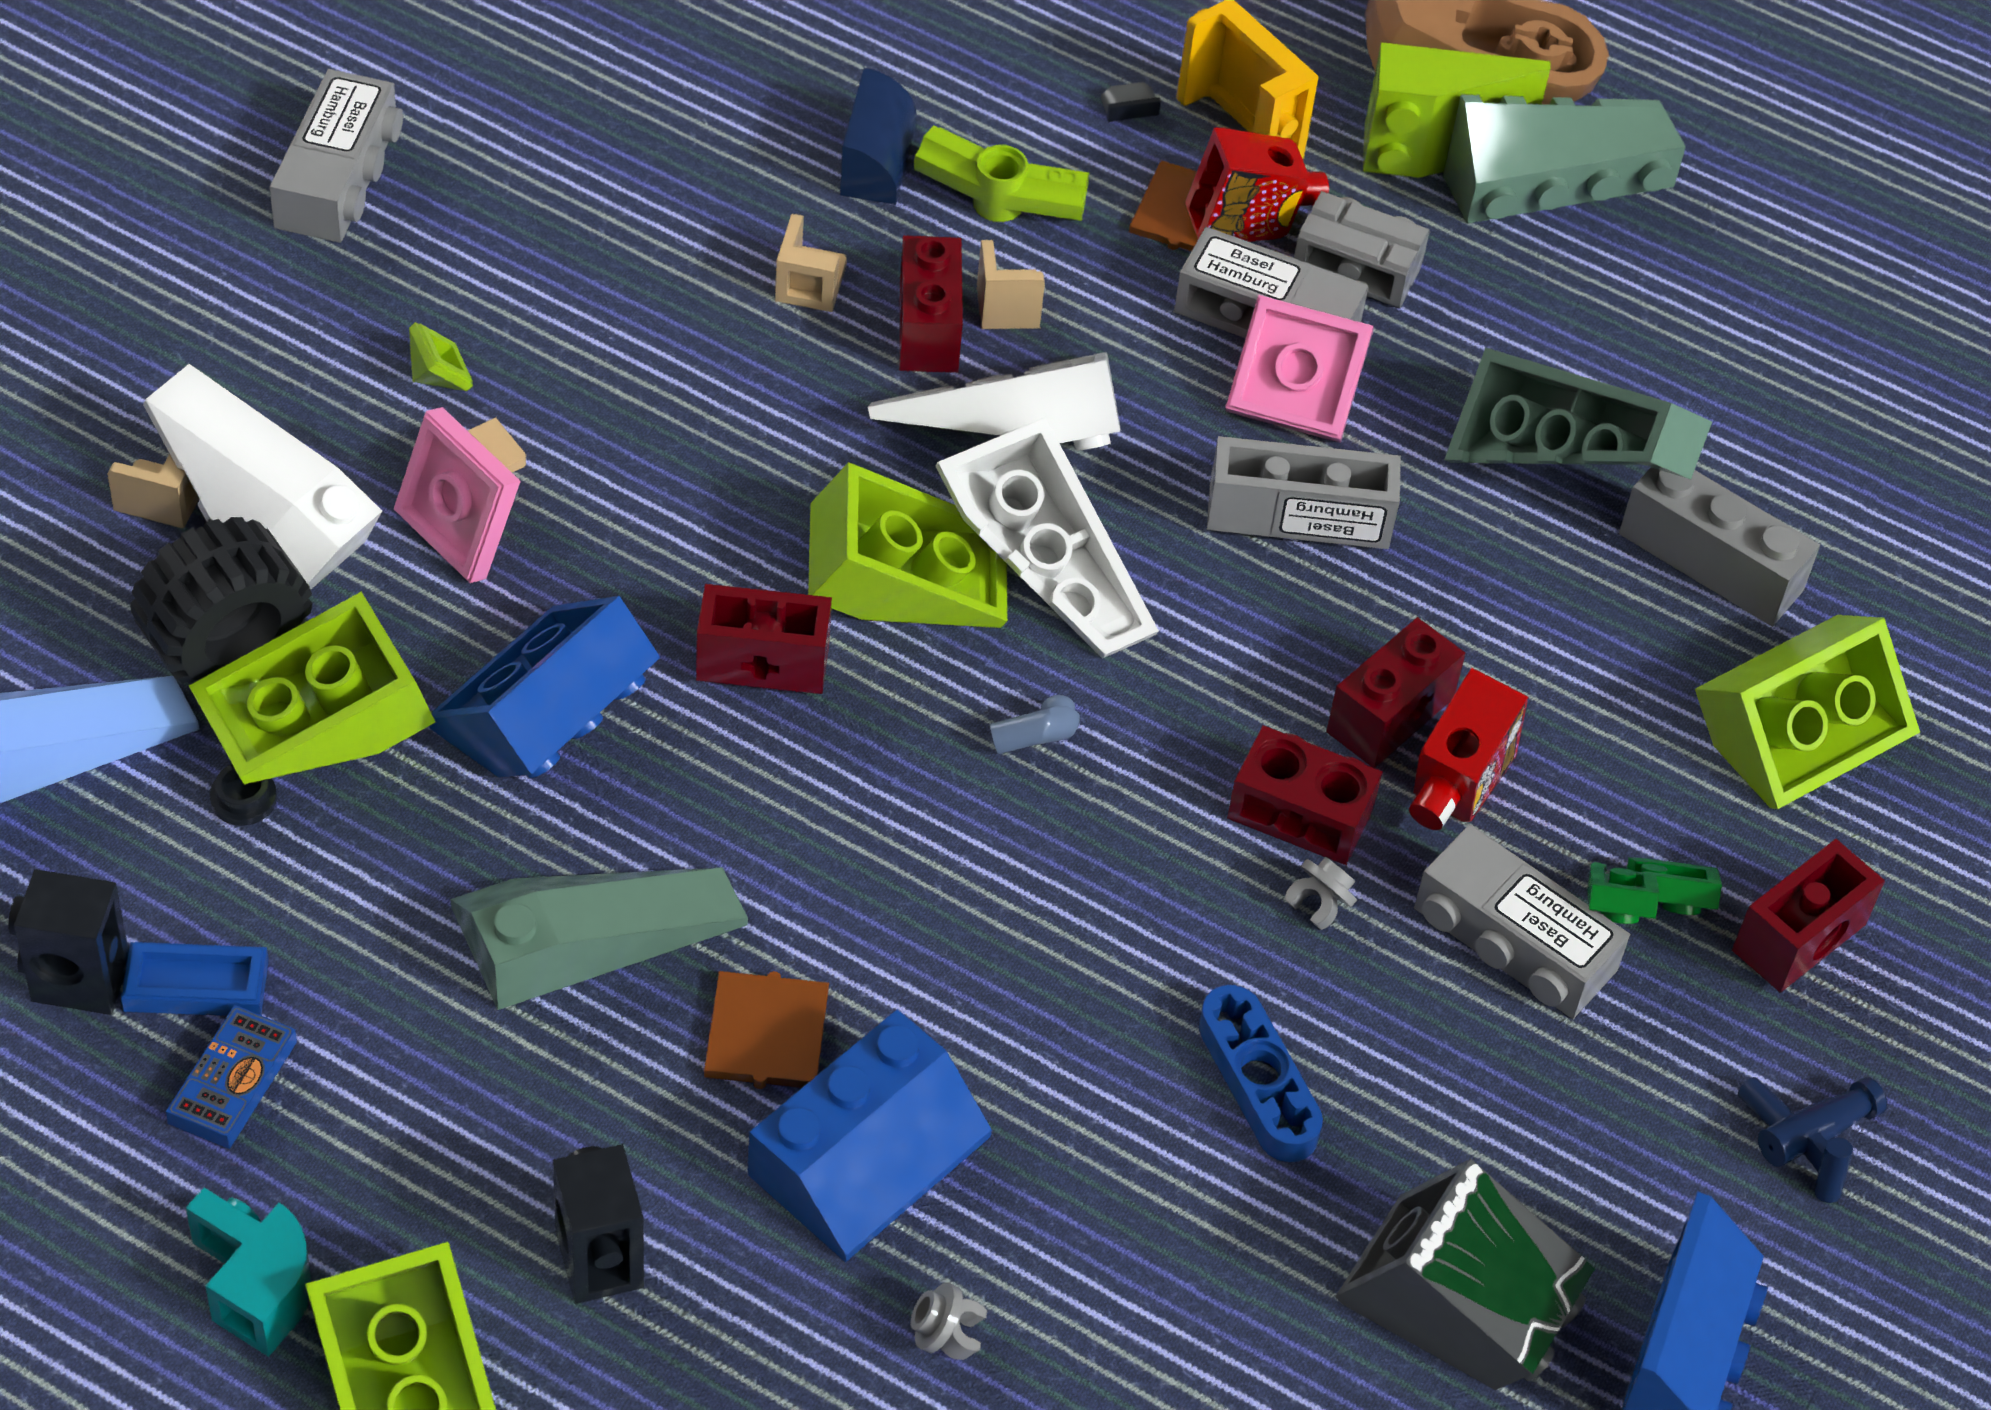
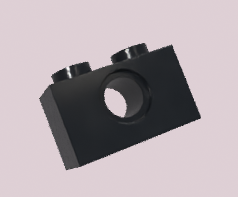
(70, 941)
(598, 1222)

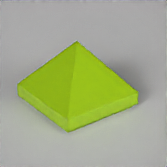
(437, 360)

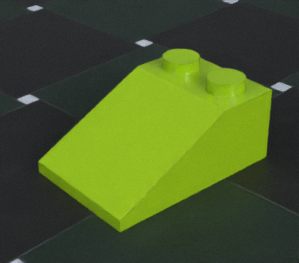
(1419, 97)
(901, 555)
(314, 696)
(400, 1335)

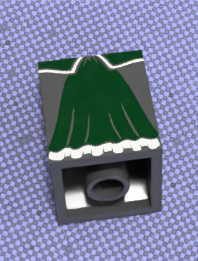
(1470, 1277)

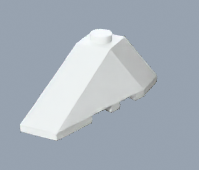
(1070, 393)
(260, 473)
(1042, 524)

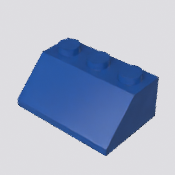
(547, 687)
(867, 1136)
(1699, 1316)

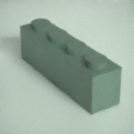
(1557, 155)
(1552, 416)

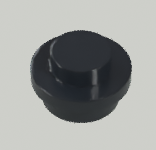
(241, 802)

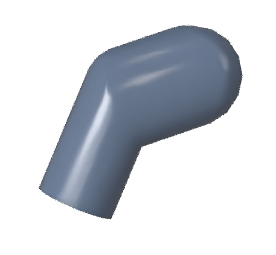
(1052, 723)

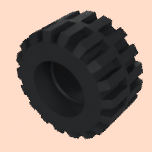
(218, 597)

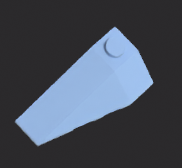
(82, 727)

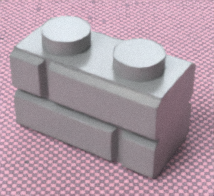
(1363, 246)

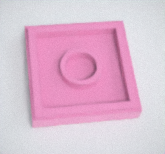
(1299, 368)
(456, 495)

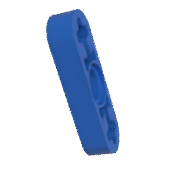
(1257, 1100)

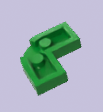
(1636, 891)

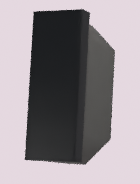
(1130, 101)

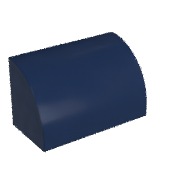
(877, 139)

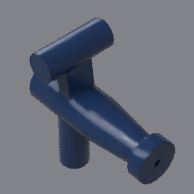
(1814, 1129)

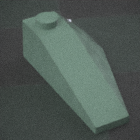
(572, 928)

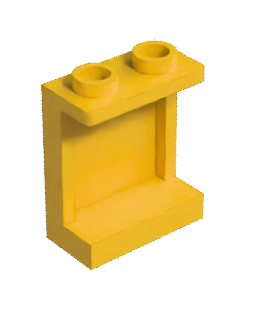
(1246, 73)

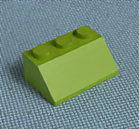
(1810, 708)

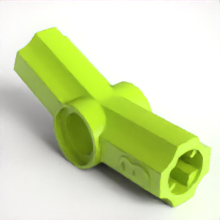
(1001, 178)

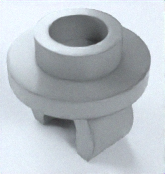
(1326, 881)
(938, 1319)

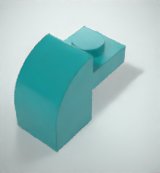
(264, 1270)

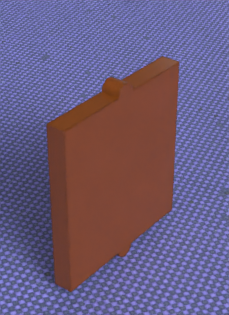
(1163, 208)
(766, 1029)

